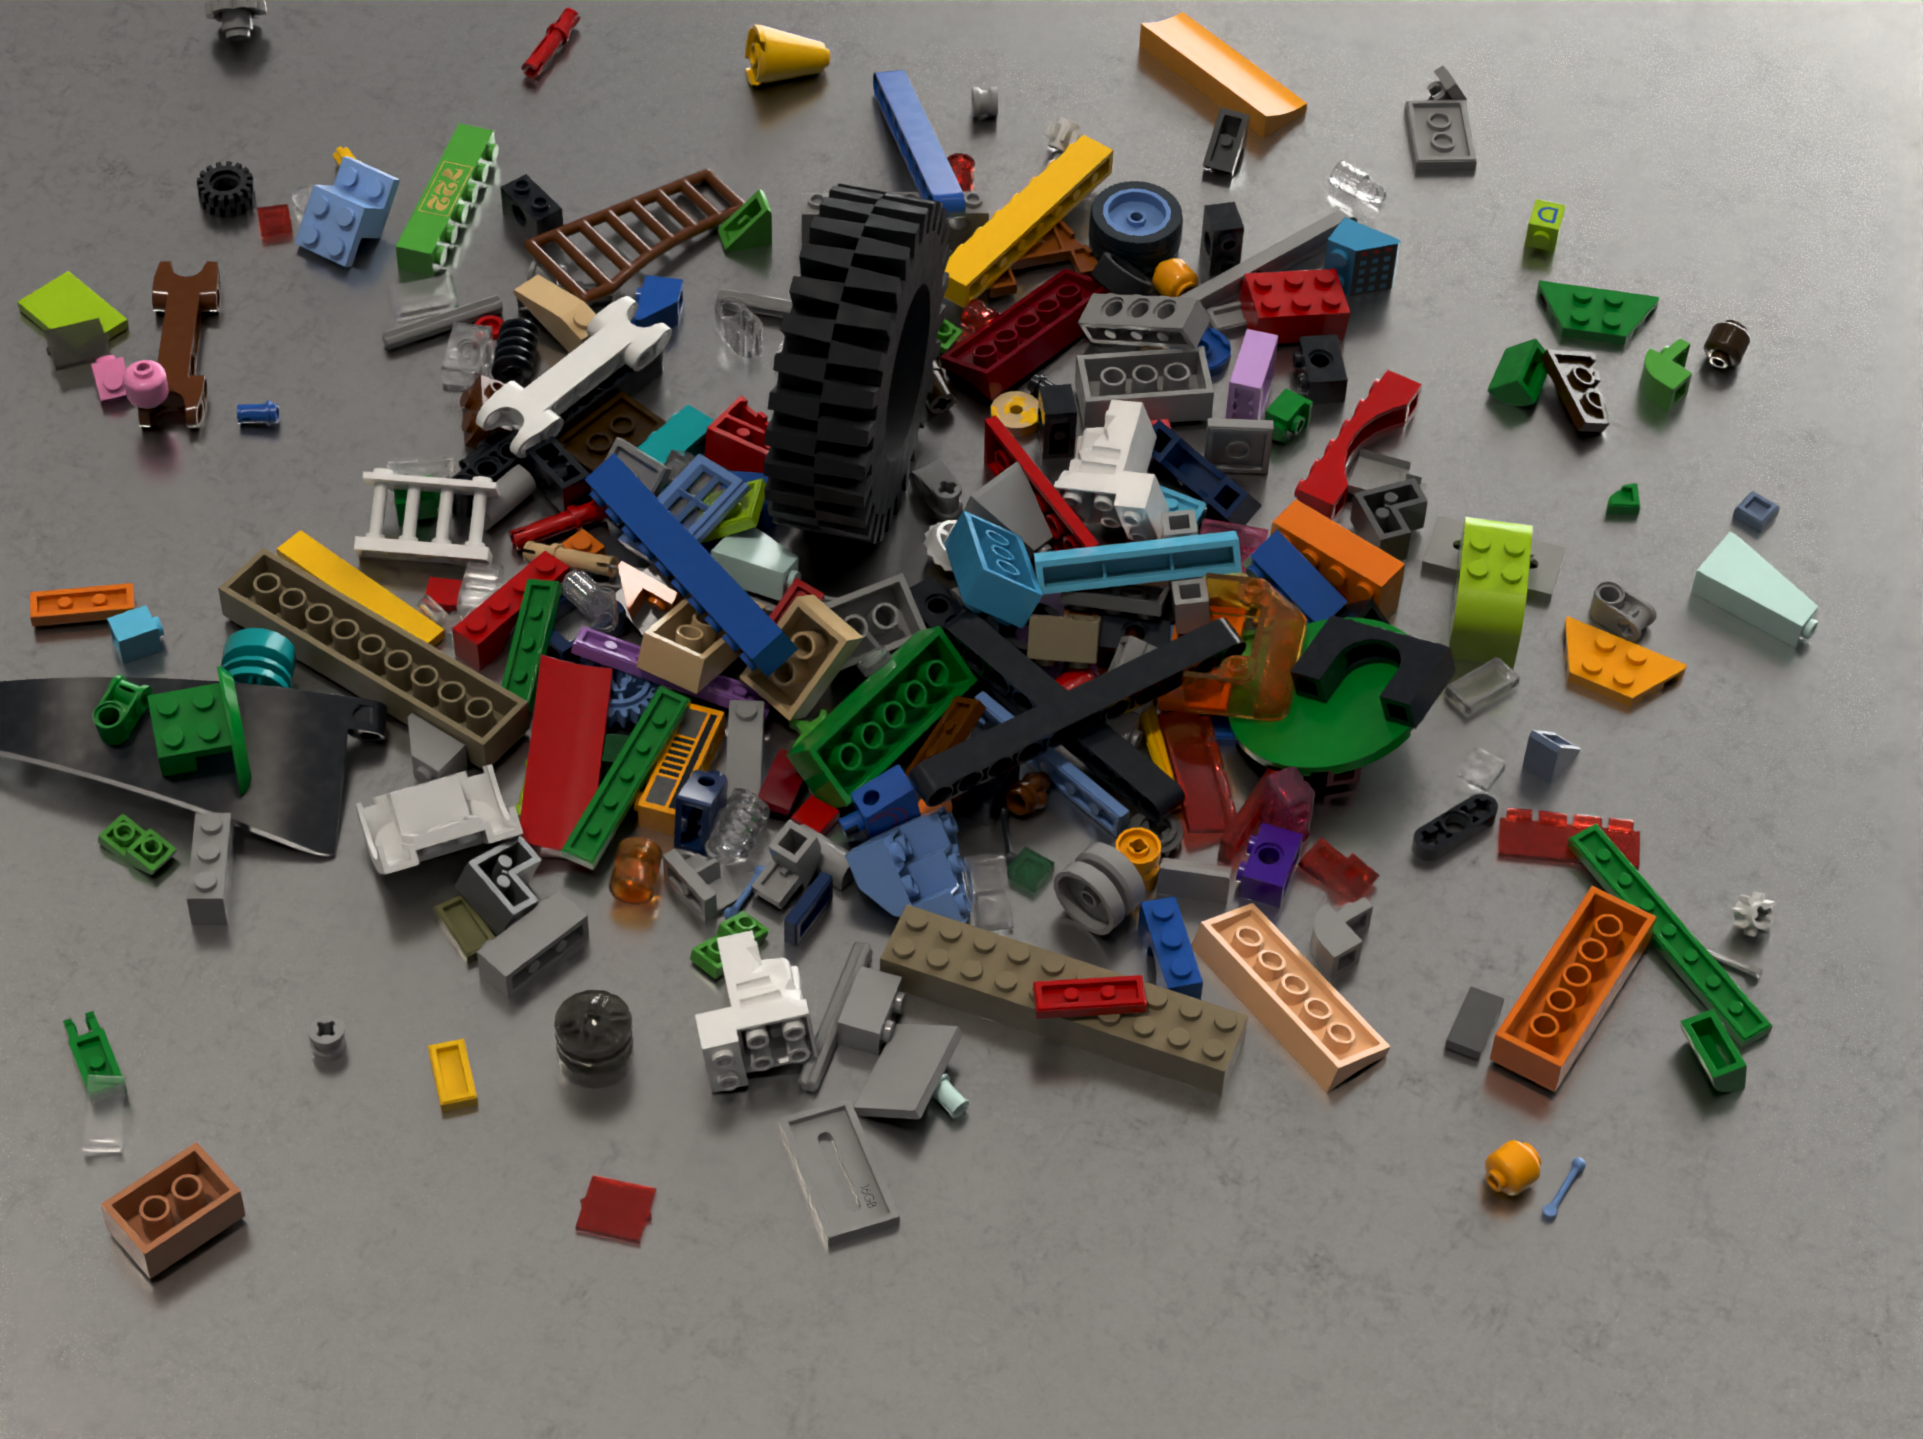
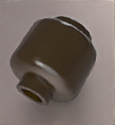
(1727, 344)

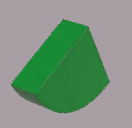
(1624, 501)

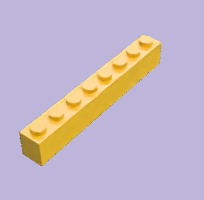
(1026, 219)

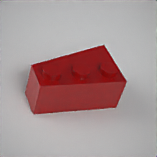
(738, 438)

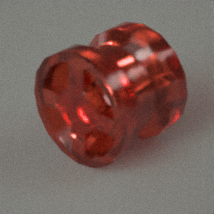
(963, 168)
(977, 315)

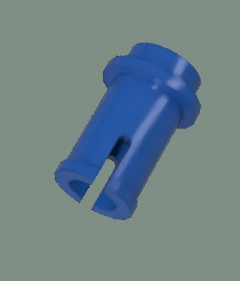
(258, 413)

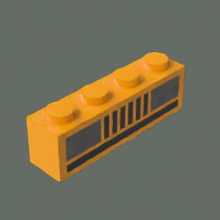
(689, 750)

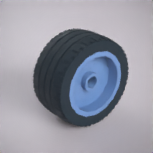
(1136, 224)

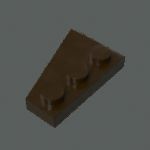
(1577, 386)

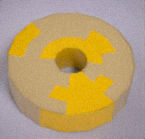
(1016, 412)

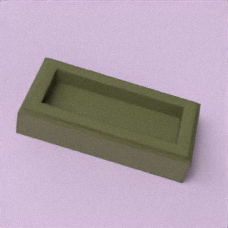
(463, 926)

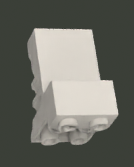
(1110, 474)
(765, 1021)

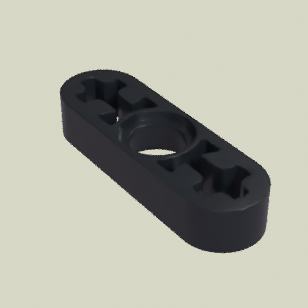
(1450, 840)

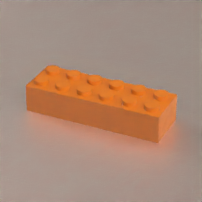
(1572, 988)

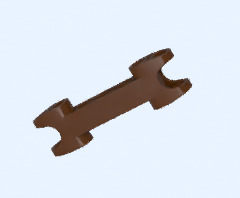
(183, 303)

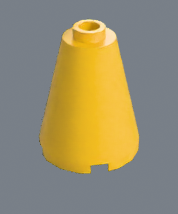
(782, 56)

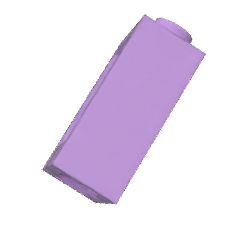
(1252, 376)

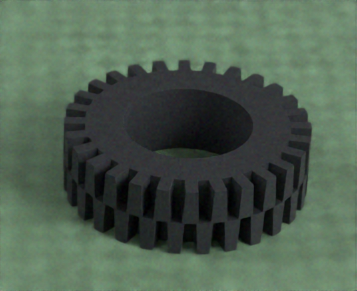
(856, 362)

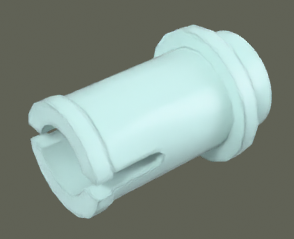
(950, 1098)

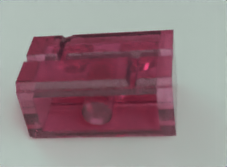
(1288, 802)

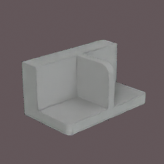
(699, 883)

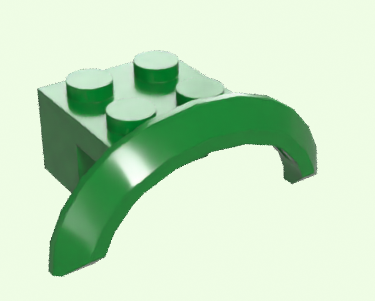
(199, 724)

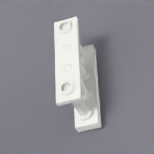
(407, 546)

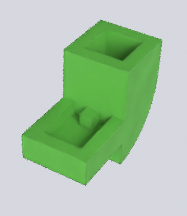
(1664, 375)

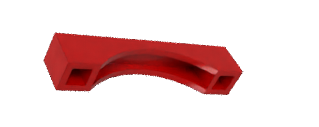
(1387, 407)

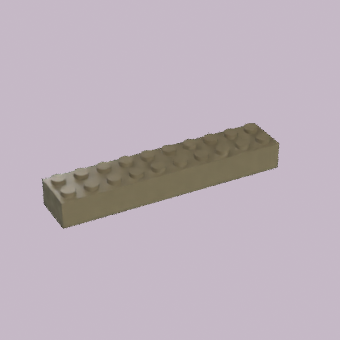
(375, 656)
(995, 979)

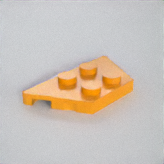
(1615, 665)

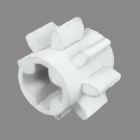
(1062, 133)
(1754, 914)

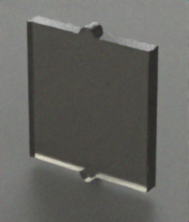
(77, 344)

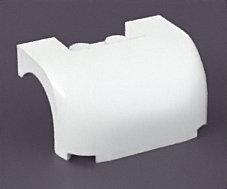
(436, 820)

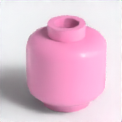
(146, 384)

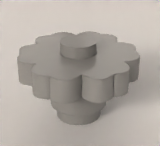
(235, 16)

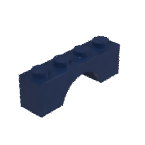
(1202, 476)

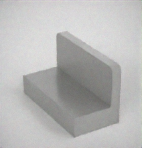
(1193, 880)

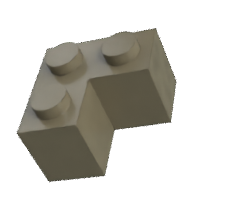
(1064, 639)

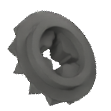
(1169, 827)

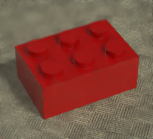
(1295, 304)

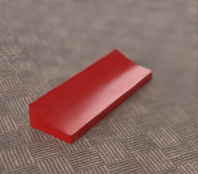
(1001, 452)
(564, 751)

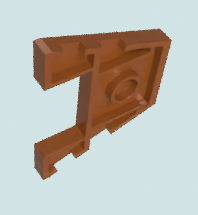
(1053, 247)

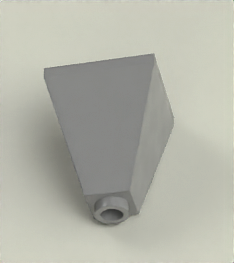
(1013, 506)

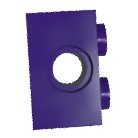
(1270, 865)

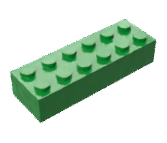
(882, 717)

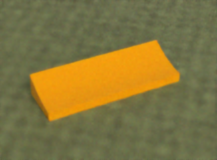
(1221, 73)

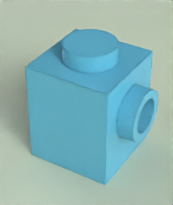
(135, 634)

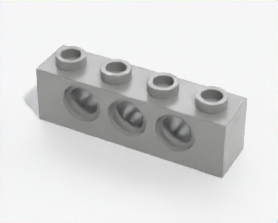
(1144, 320)

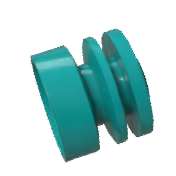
(259, 657)

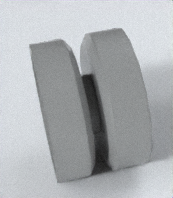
(1099, 888)

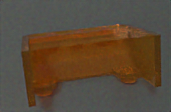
(1258, 683)

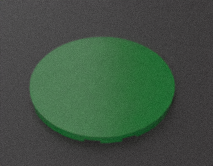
(1329, 735)

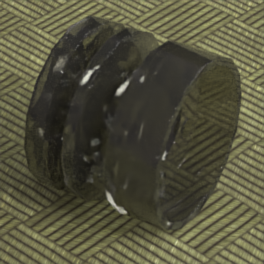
(594, 1039)

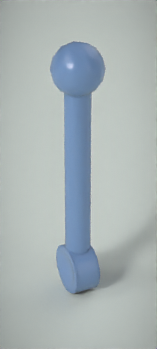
(731, 911)
(1550, 1210)

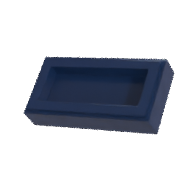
(808, 908)

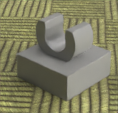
(1446, 86)

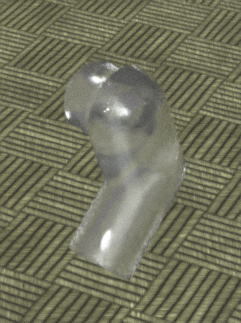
(437, 614)

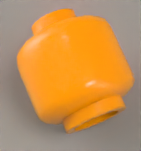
(1174, 278)
(1512, 1168)

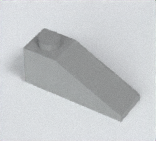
(745, 745)

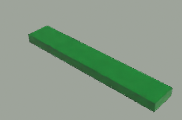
(625, 778)

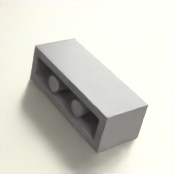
(211, 868)
(532, 943)

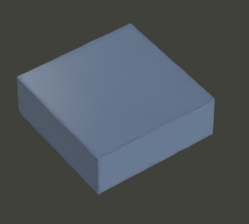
(1756, 511)

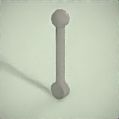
(1751, 970)

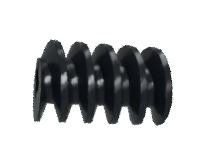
(515, 350)

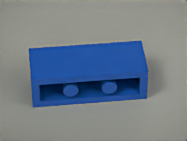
(1294, 578)

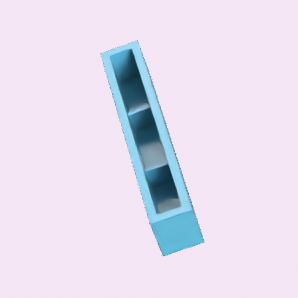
(1138, 562)

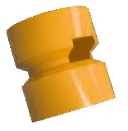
(1143, 851)

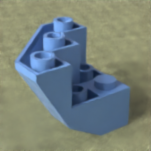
(915, 867)

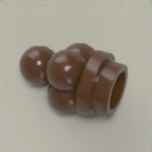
(1028, 793)

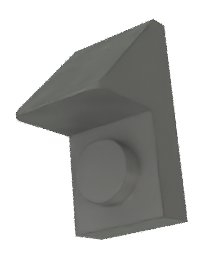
(1227, 141)

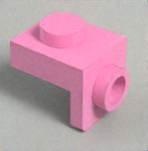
(109, 380)

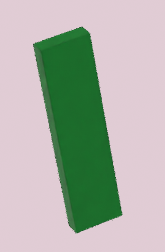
(531, 638)

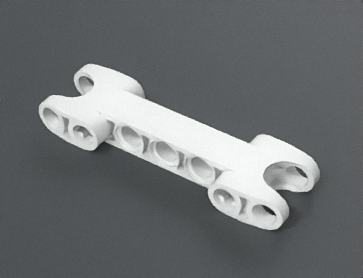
(539, 405)

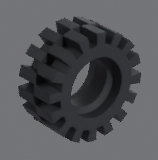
(226, 201)

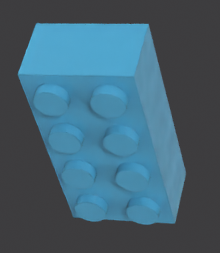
(992, 570)

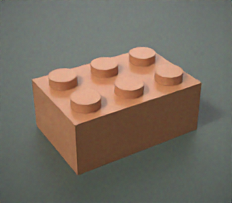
(173, 1210)

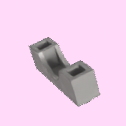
(1188, 595)

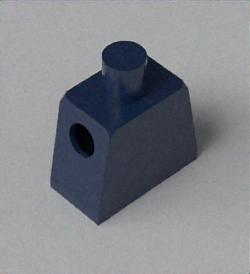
(701, 795)

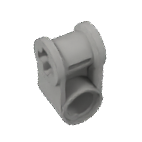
(938, 489)
(1619, 610)

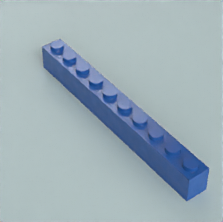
(691, 565)

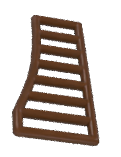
(647, 255)

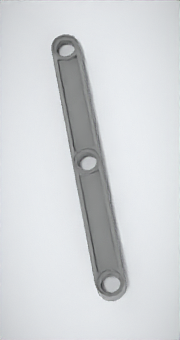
(1276, 258)

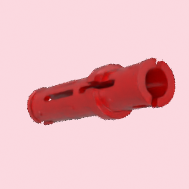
(556, 35)
(572, 519)

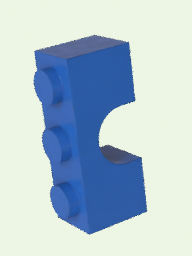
(1167, 939)

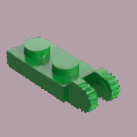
(91, 1050)

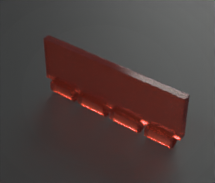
(1198, 771)
(1549, 835)

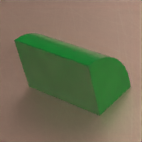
(1519, 374)
(1715, 1051)

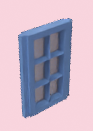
(698, 499)

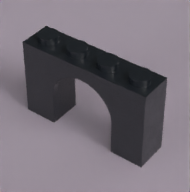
(1347, 645)

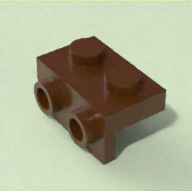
(471, 403)

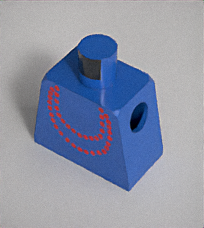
(881, 805)

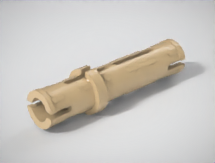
(575, 559)

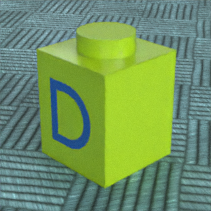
(1545, 225)

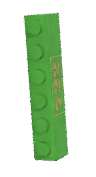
(446, 200)

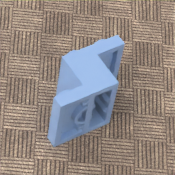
(347, 211)

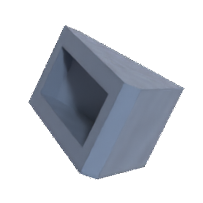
(1548, 754)

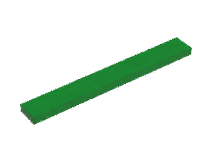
(1671, 937)

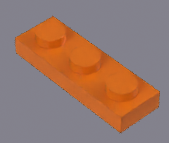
(80, 604)

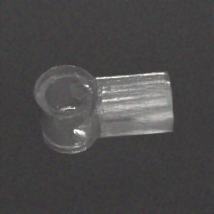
(592, 600)

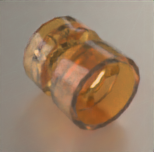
(635, 870)

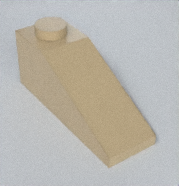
(557, 311)

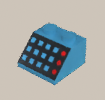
(1362, 257)

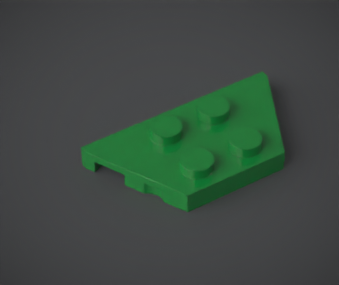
(1596, 312)

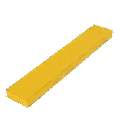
(334, 571)

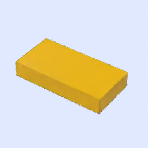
(452, 1075)

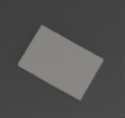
(1440, 134)
(908, 1071)

